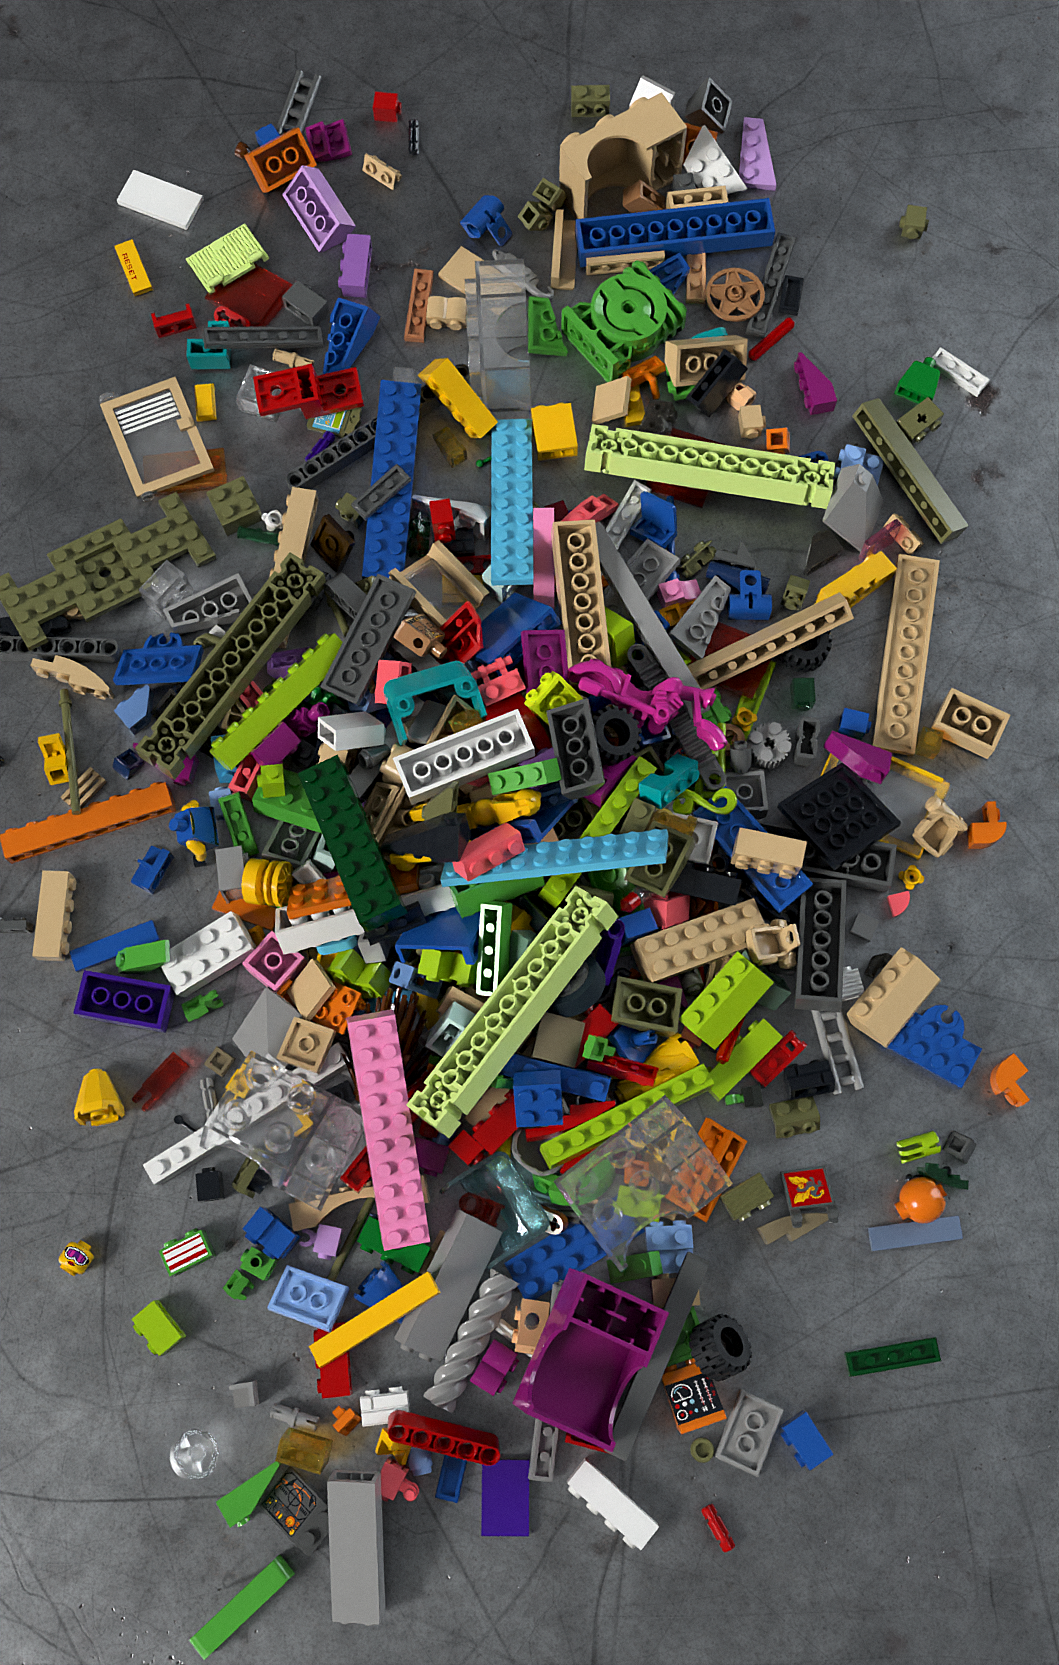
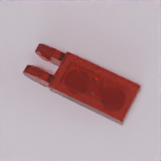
(161, 1080)

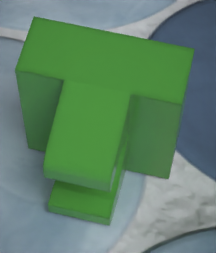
(236, 1284)

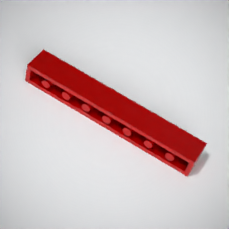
(502, 1121)

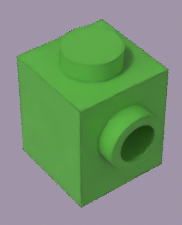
(258, 1263)

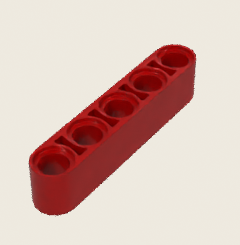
(436, 1429)

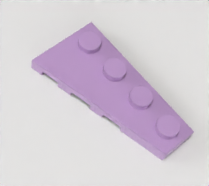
(755, 158)

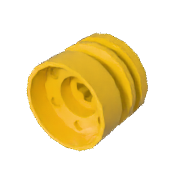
(267, 882)

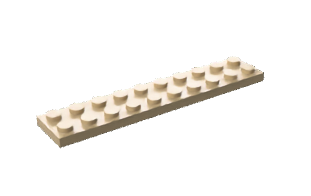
(905, 654)

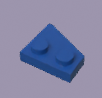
(672, 272)

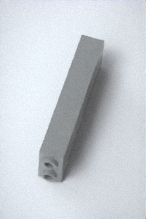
(456, 1272)
(356, 1547)

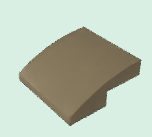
(558, 1039)

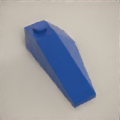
(349, 334)

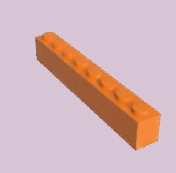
(93, 821)

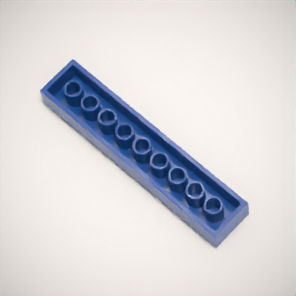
(678, 230)
(394, 444)

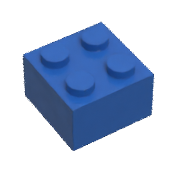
(538, 1098)

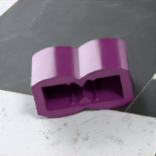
(494, 1367)

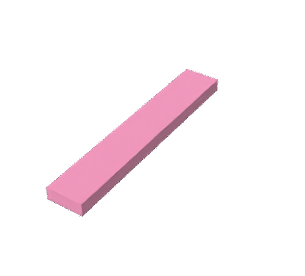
(543, 556)

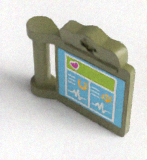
(338, 423)

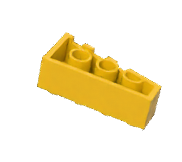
(458, 397)
(860, 580)

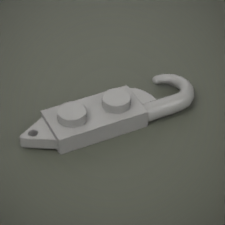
(531, 279)

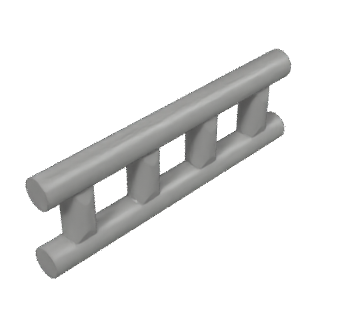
(848, 1056)

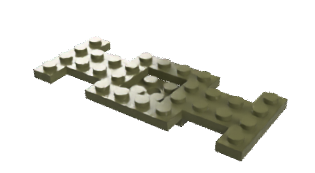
(81, 585)

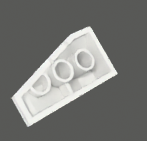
(464, 514)

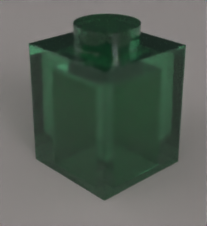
(802, 693)

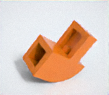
(989, 831)
(1004, 1077)

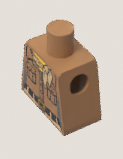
(421, 636)

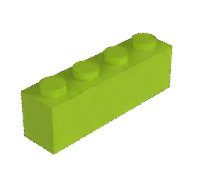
(744, 1057)

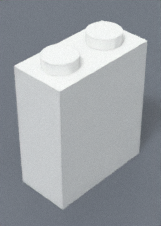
(351, 731)

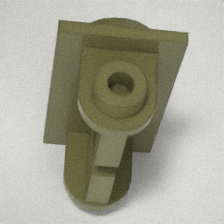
(689, 562)

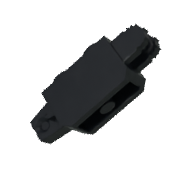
(51, 628)

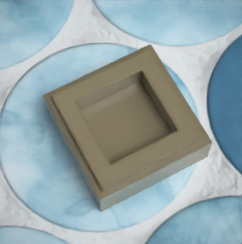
(219, 1061)

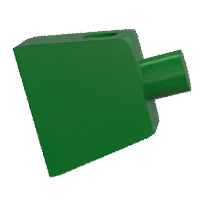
(919, 381)

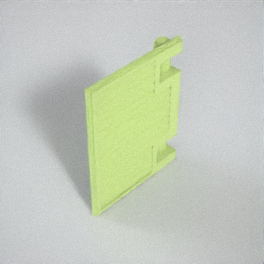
(227, 258)

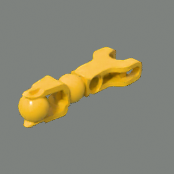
(499, 809)

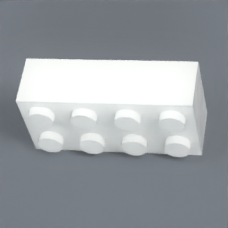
(208, 954)

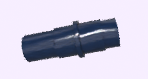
(731, 575)

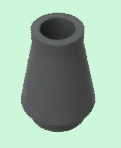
(372, 756)

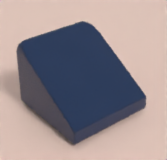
(127, 763)

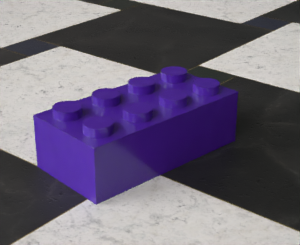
(124, 1001)

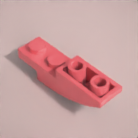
(593, 509)

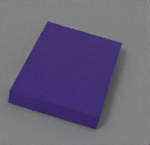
(505, 1498)

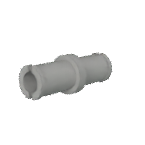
(294, 1417)

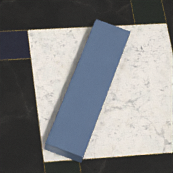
(914, 1233)

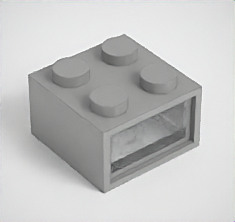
(230, 869)

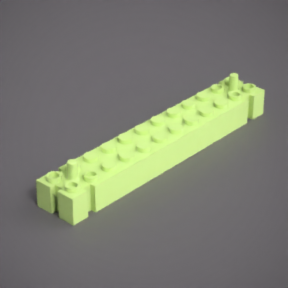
(710, 466)
(512, 1011)

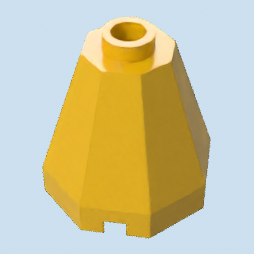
(98, 1100)

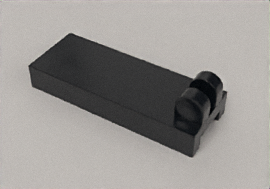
(399, 925)

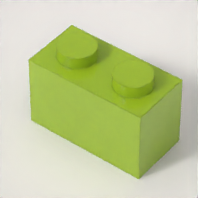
(157, 1328)

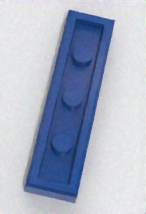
(108, 947)

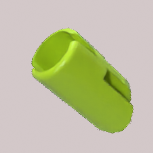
(918, 1146)

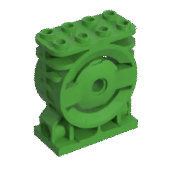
(627, 335)

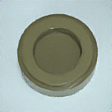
(702, 1449)

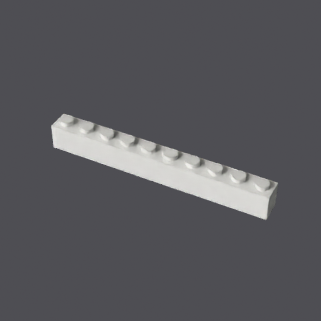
(188, 1151)

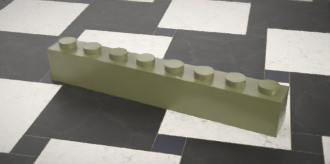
(910, 470)

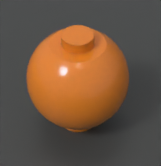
(921, 1200)

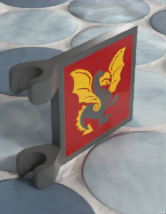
(808, 1190)

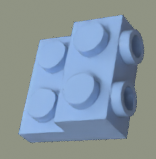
(856, 455)
(671, 1242)

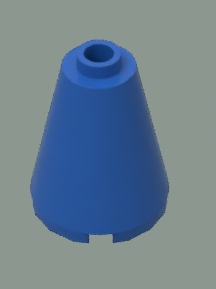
(378, 1286)

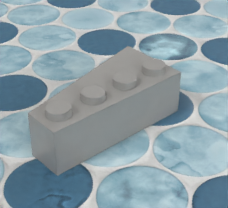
(210, 607)

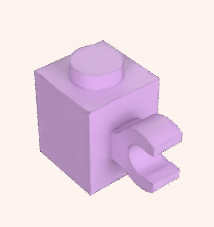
(326, 1241)

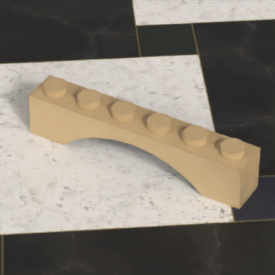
(305, 1216)

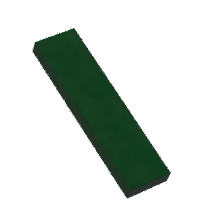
(892, 1356)

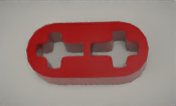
(234, 316)

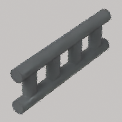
(293, 95)

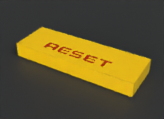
(133, 267)

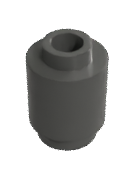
(740, 757)

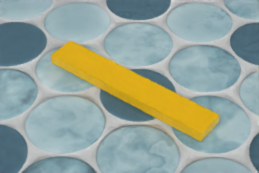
(374, 1319)

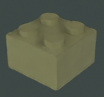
(235, 505)

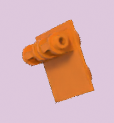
(339, 1006)

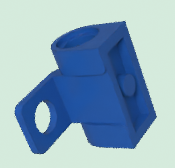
(486, 217)
(750, 602)

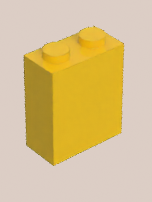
(554, 431)

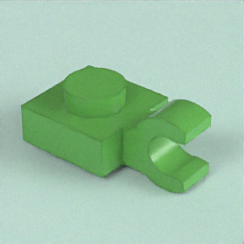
(199, 1005)
(597, 1047)

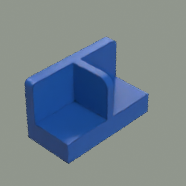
(152, 869)

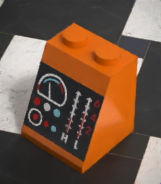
(691, 1397)

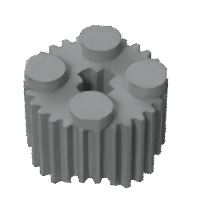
(775, 737)

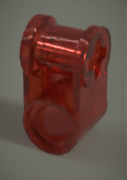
(485, 1209)

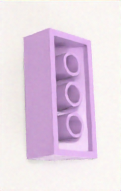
(318, 209)

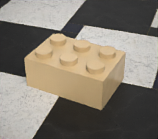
(970, 723)
(768, 853)

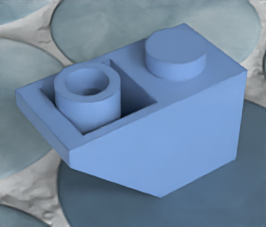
(136, 710)

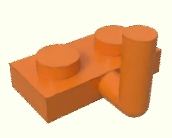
(647, 371)

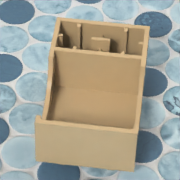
(621, 150)

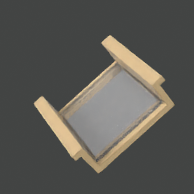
(440, 584)

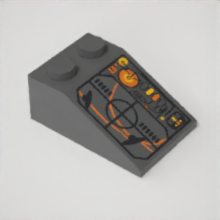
(298, 1510)

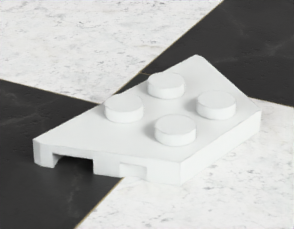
(711, 165)

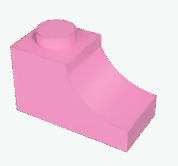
(677, 592)

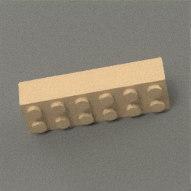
(695, 942)

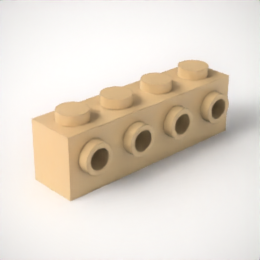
(54, 916)

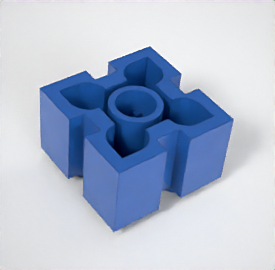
(272, 1233)

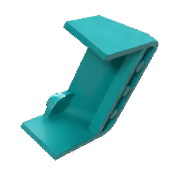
(401, 690)

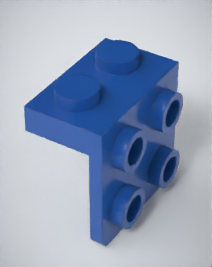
(657, 521)

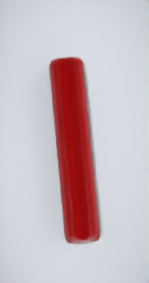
(771, 339)
(726, 1047)

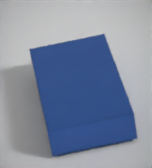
(451, 1479)

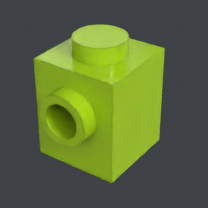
(271, 780)

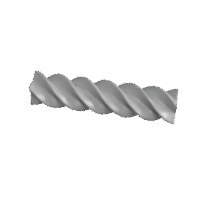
(471, 1340)

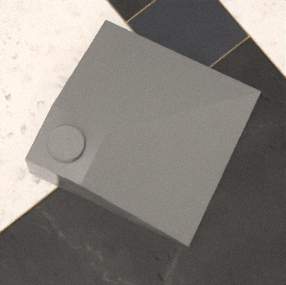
(854, 505)
(267, 1027)

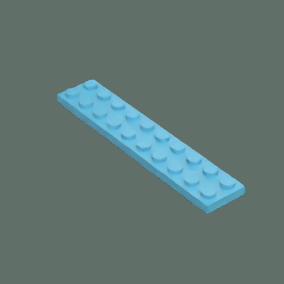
(512, 503)
(573, 857)

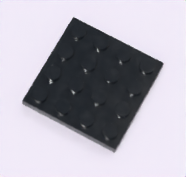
(838, 815)

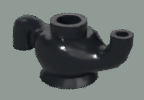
(608, 992)

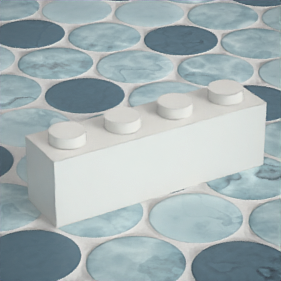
(613, 1504)

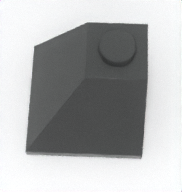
(709, 107)

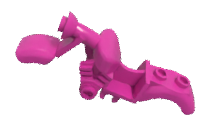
(658, 705)

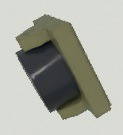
(250, 1178)

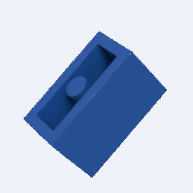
(806, 1440)

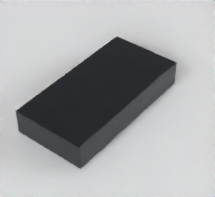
(791, 295)

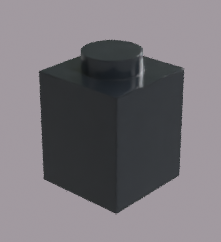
(209, 1185)

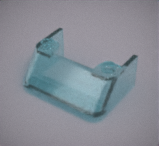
(506, 1186)

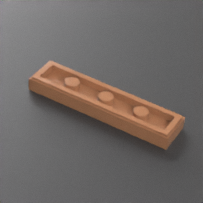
(417, 310)

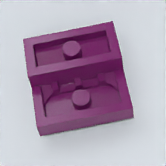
(328, 141)

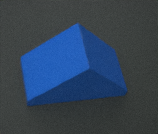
(638, 925)

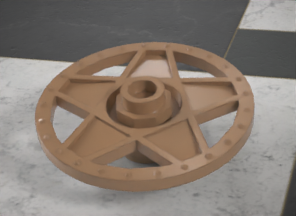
(735, 294)

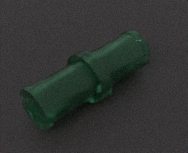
(257, 535)

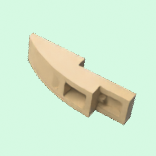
(71, 672)

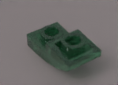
(939, 1175)

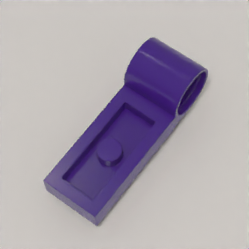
(610, 949)

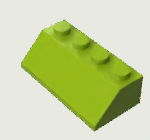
(726, 1000)

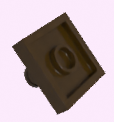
(333, 542)

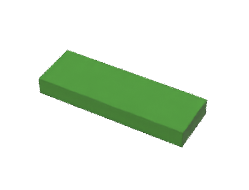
(238, 822)

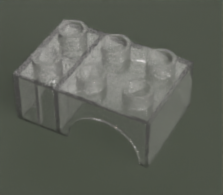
(495, 329)
(287, 1128)
(640, 1175)

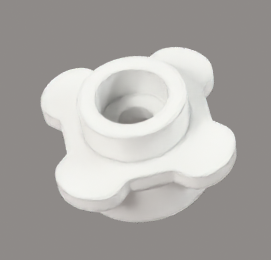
(275, 515)

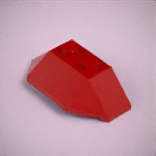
(462, 635)

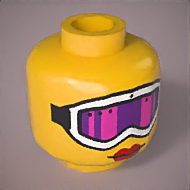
(76, 1258)

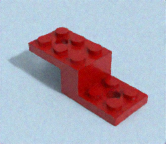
(308, 391)

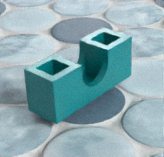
(678, 775)

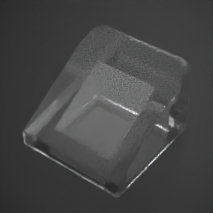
(403, 374)

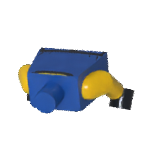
(196, 830)

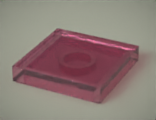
(880, 540)

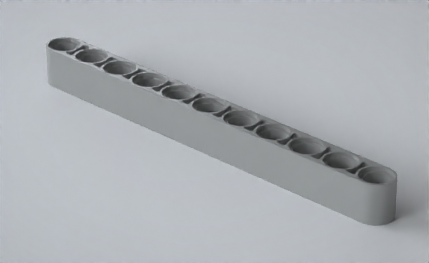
(642, 614)

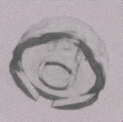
(193, 1454)

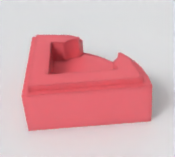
(898, 902)

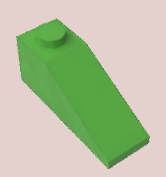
(143, 957)
(244, 1499)

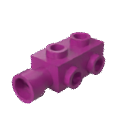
(305, 721)

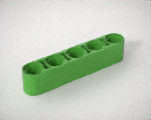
(241, 1607)

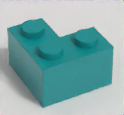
(208, 358)

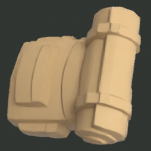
(939, 827)
(773, 943)

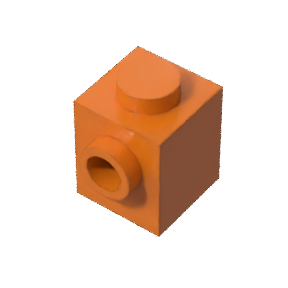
(778, 440)

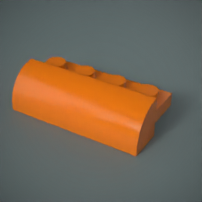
(726, 1149)

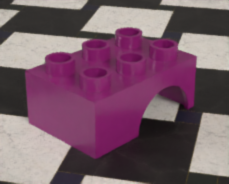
(588, 1356)

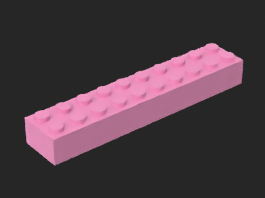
(388, 1129)

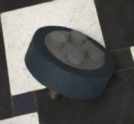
(581, 990)

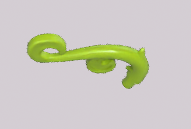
(692, 798)

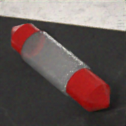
(635, 898)

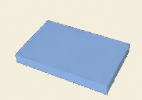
(308, 1298)

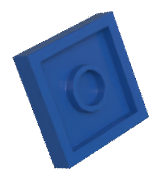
(633, 1043)

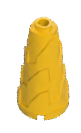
(671, 1059)

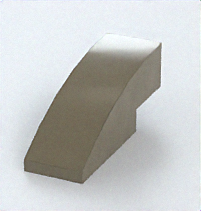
(777, 1228)

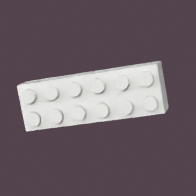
(464, 756)

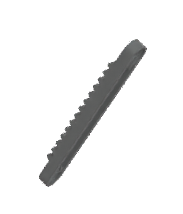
(682, 725)

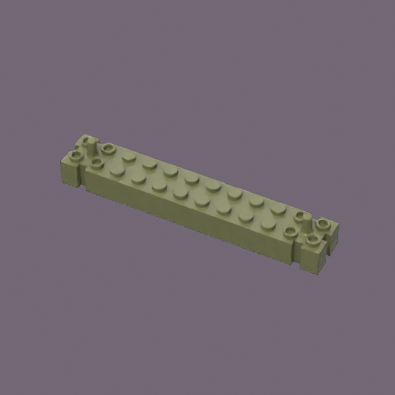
(231, 666)

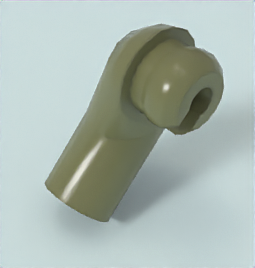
(207, 640)

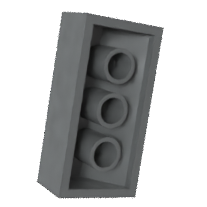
(576, 749)

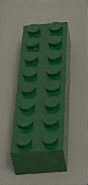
(352, 844)

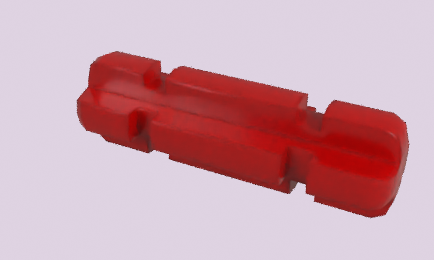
(718, 1528)

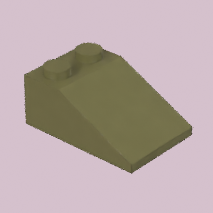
(661, 877)
(646, 1006)

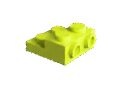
(550, 694)

